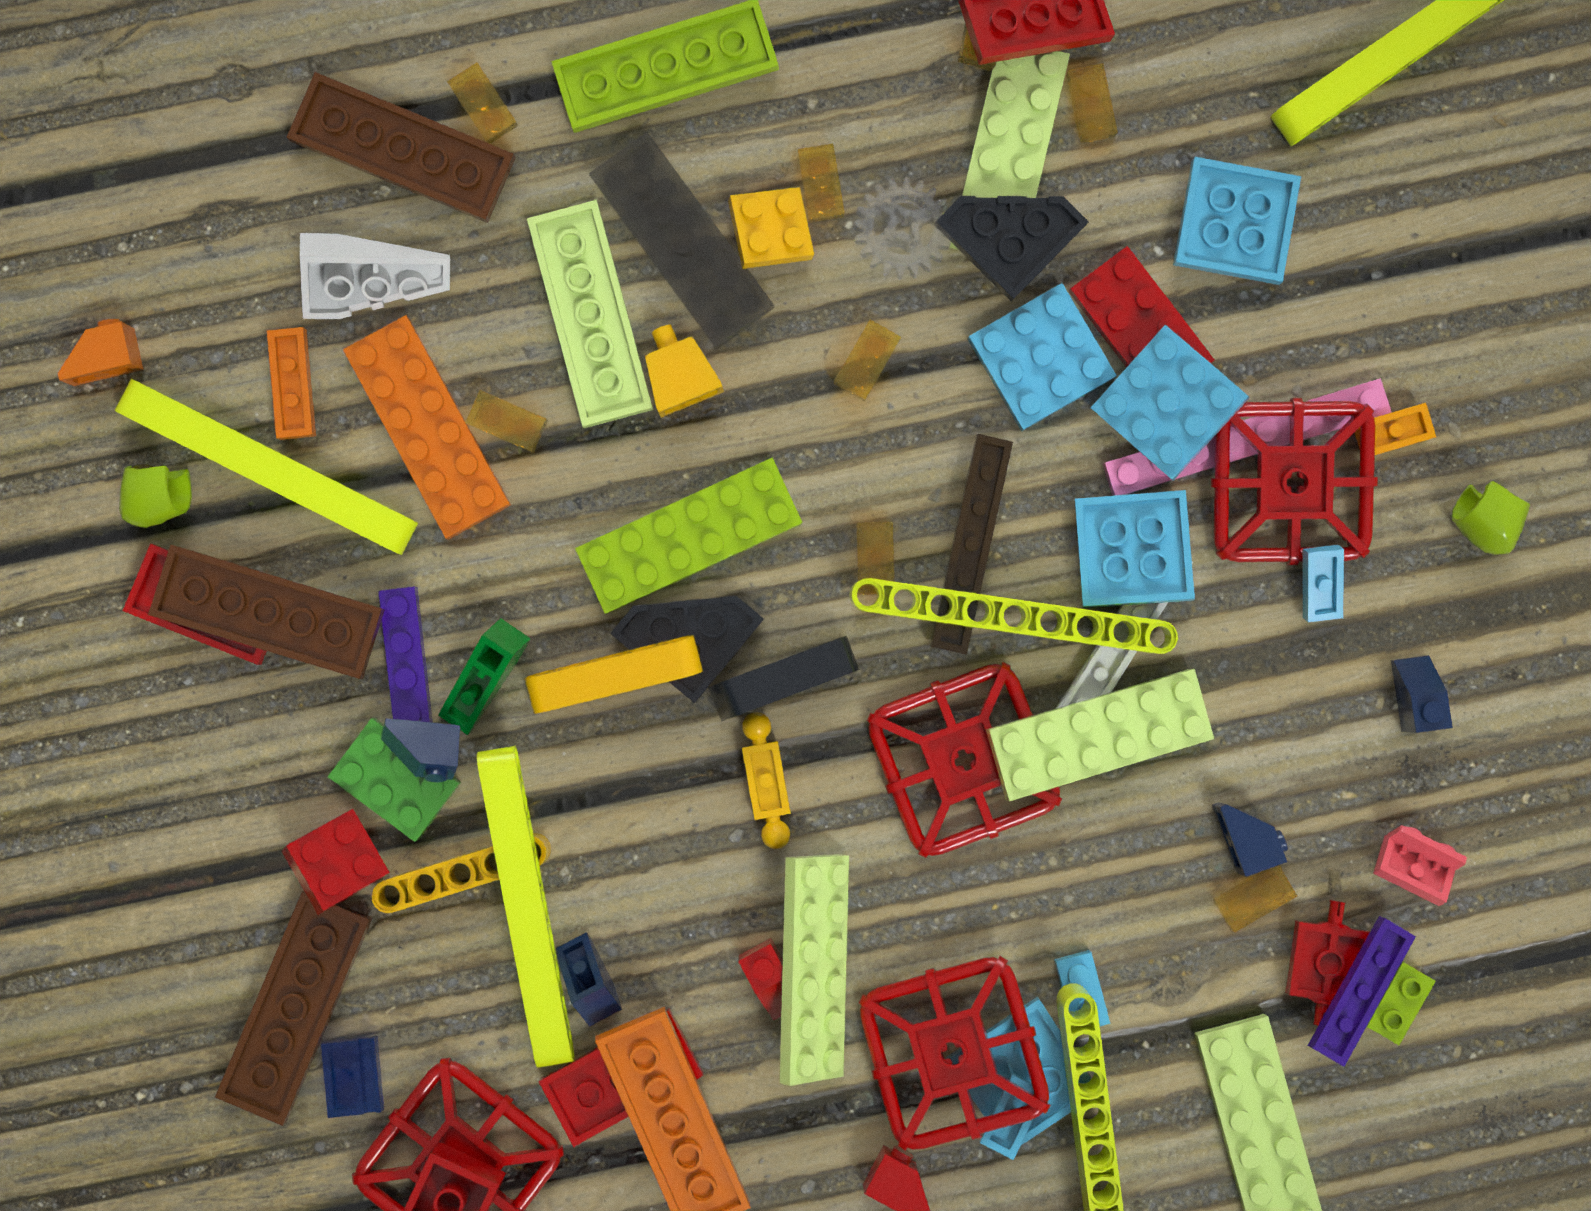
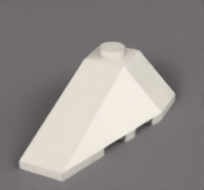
(359, 273)

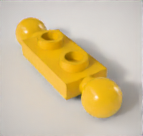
(766, 780)

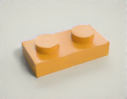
(1401, 428)

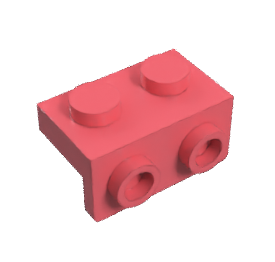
(1418, 864)

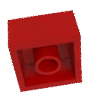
(335, 861)
(454, 1183)

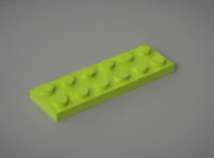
(665, 65)
(688, 536)

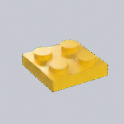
(771, 227)

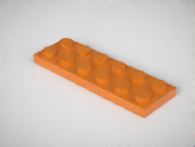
(427, 427)
(671, 1115)

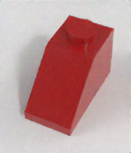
(764, 972)
(896, 1181)

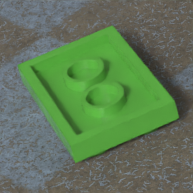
(387, 786)

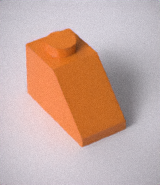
(102, 354)

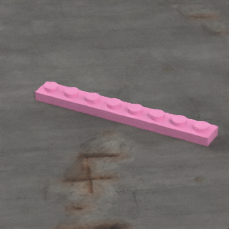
(1138, 472)

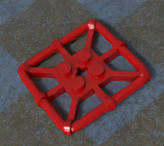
(1311, 463)
(941, 750)
(975, 1065)
(459, 1136)

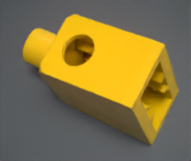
(679, 372)

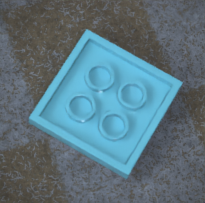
(1237, 220)
(1041, 357)
(1169, 402)
(1134, 549)
(1010, 1060)

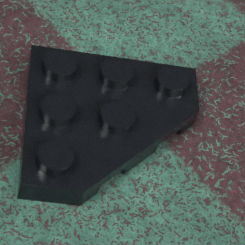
(1011, 235)
(717, 626)

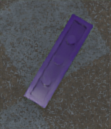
(405, 654)
(1361, 991)

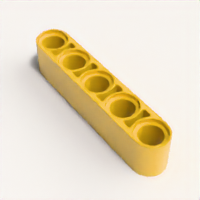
(613, 674)
(444, 878)

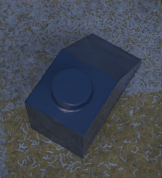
(1420, 695)
(424, 747)
(1251, 842)
(587, 980)

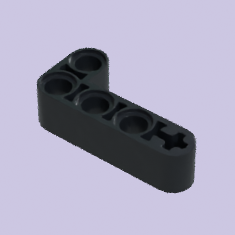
(783, 678)

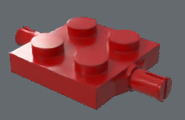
(1322, 958)

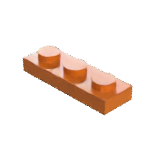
(291, 383)

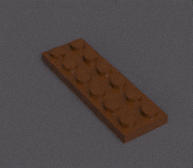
(401, 147)
(266, 612)
(293, 1010)

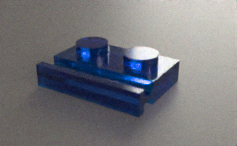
(352, 1076)

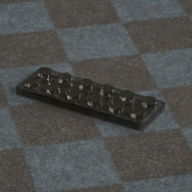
(681, 240)

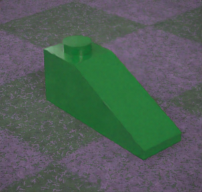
(483, 675)

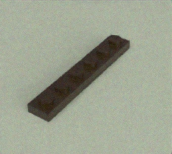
(973, 535)

